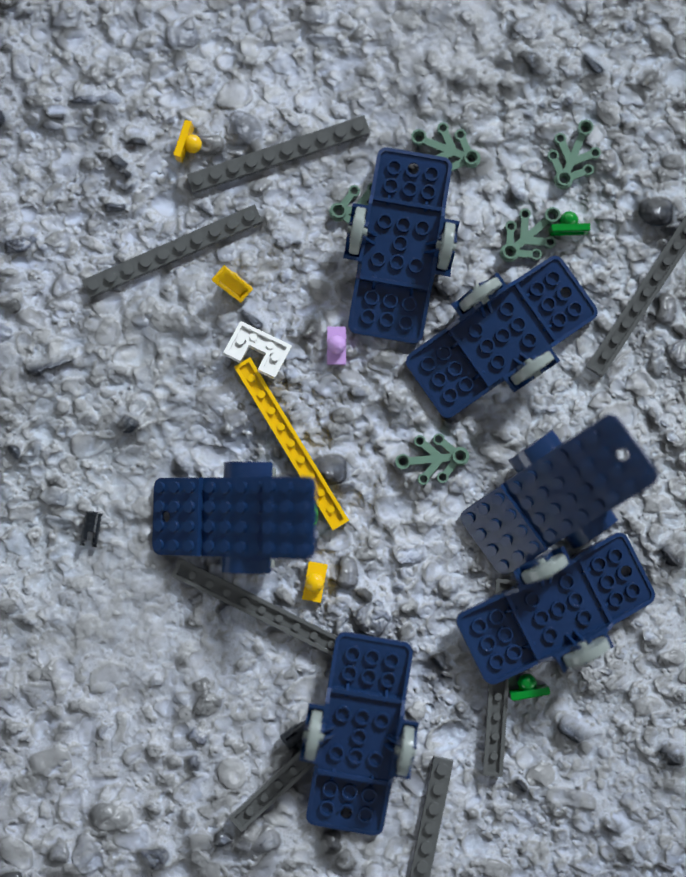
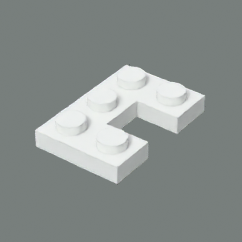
(250, 337)

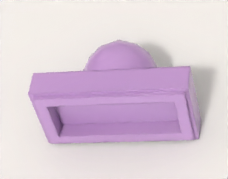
(336, 345)

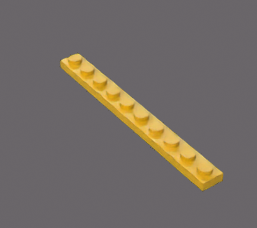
(290, 441)

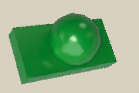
(569, 226)
(528, 688)

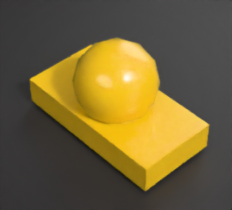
(186, 142)
(232, 283)
(314, 581)

